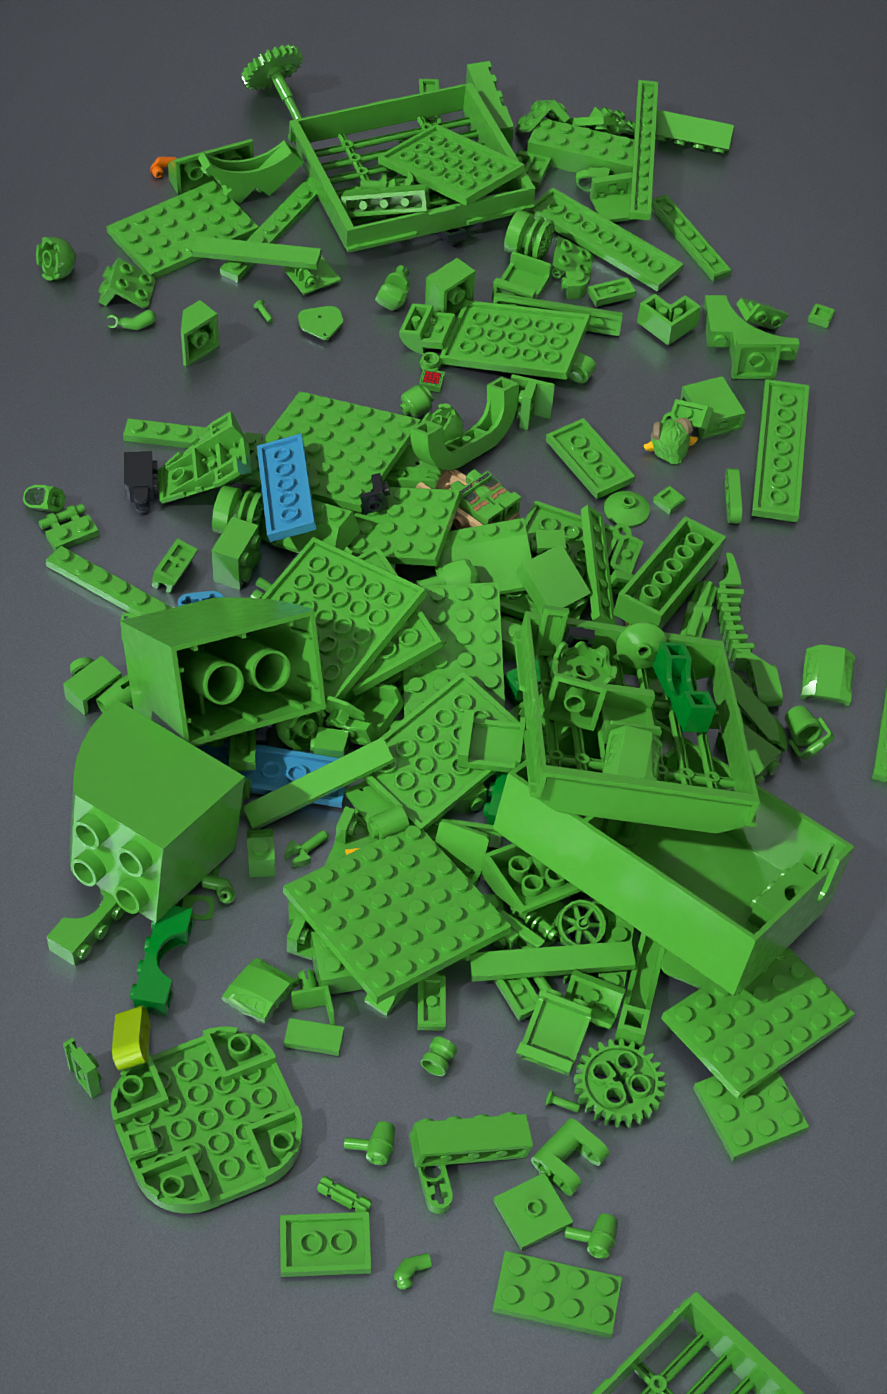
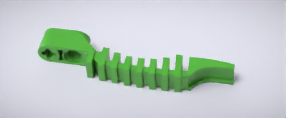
(761, 675)

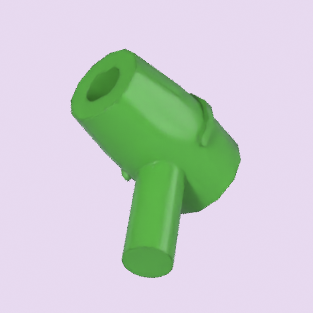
(379, 1145)
(600, 1239)

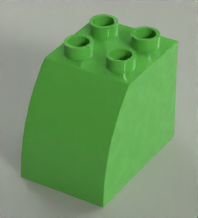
(224, 666)
(149, 812)

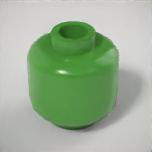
(416, 401)

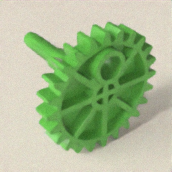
(273, 69)

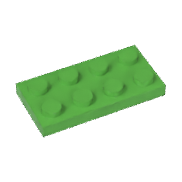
(590, 458)
(557, 1294)

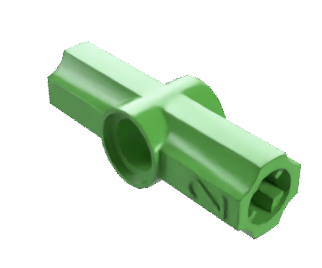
(699, 609)

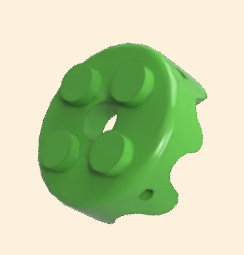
(583, 659)

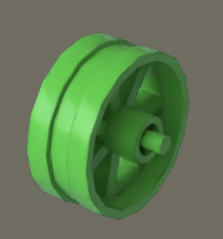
(581, 923)

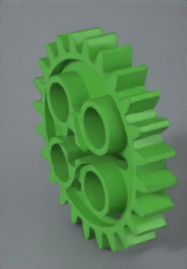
(641, 1074)

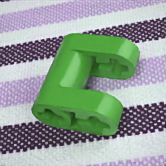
(560, 1146)

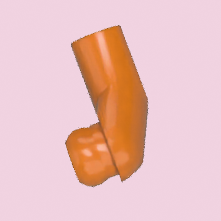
(159, 165)

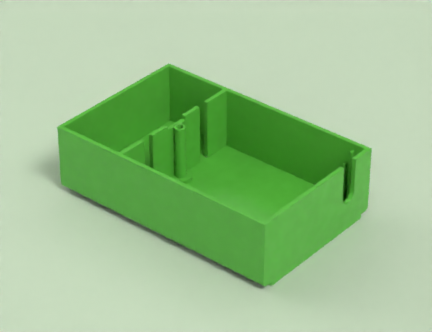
(684, 884)

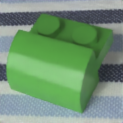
(426, 328)

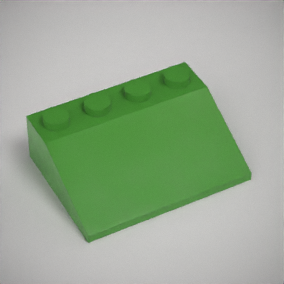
(493, 550)
(523, 879)

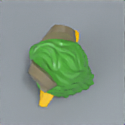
(671, 440)

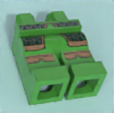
(486, 498)

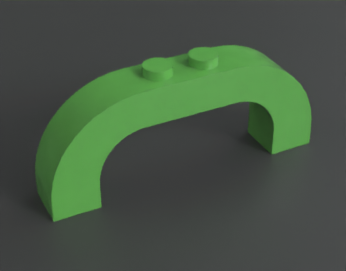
(500, 410)

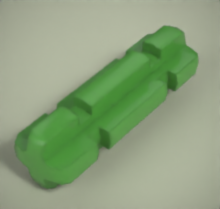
(344, 1195)

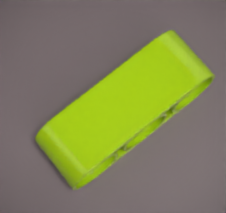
(131, 1038)

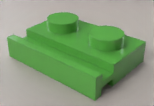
(84, 1066)

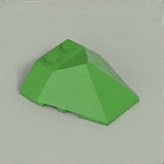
(209, 463)

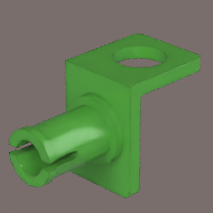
(311, 995)

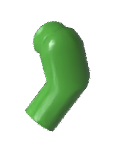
(222, 887)
(408, 1267)

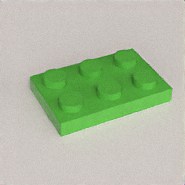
(325, 1244)

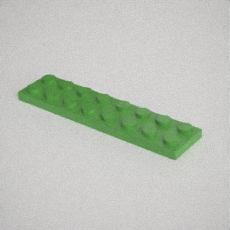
(607, 239)
(780, 451)

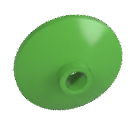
(627, 508)
(638, 636)

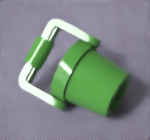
(806, 731)

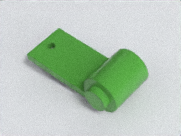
(377, 813)

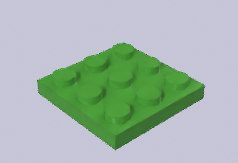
(754, 1120)

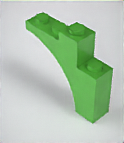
(261, 172)
(725, 326)

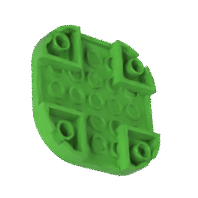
(216, 1119)

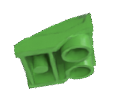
(828, 674)
(632, 753)
(259, 990)

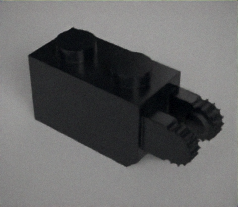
(139, 479)

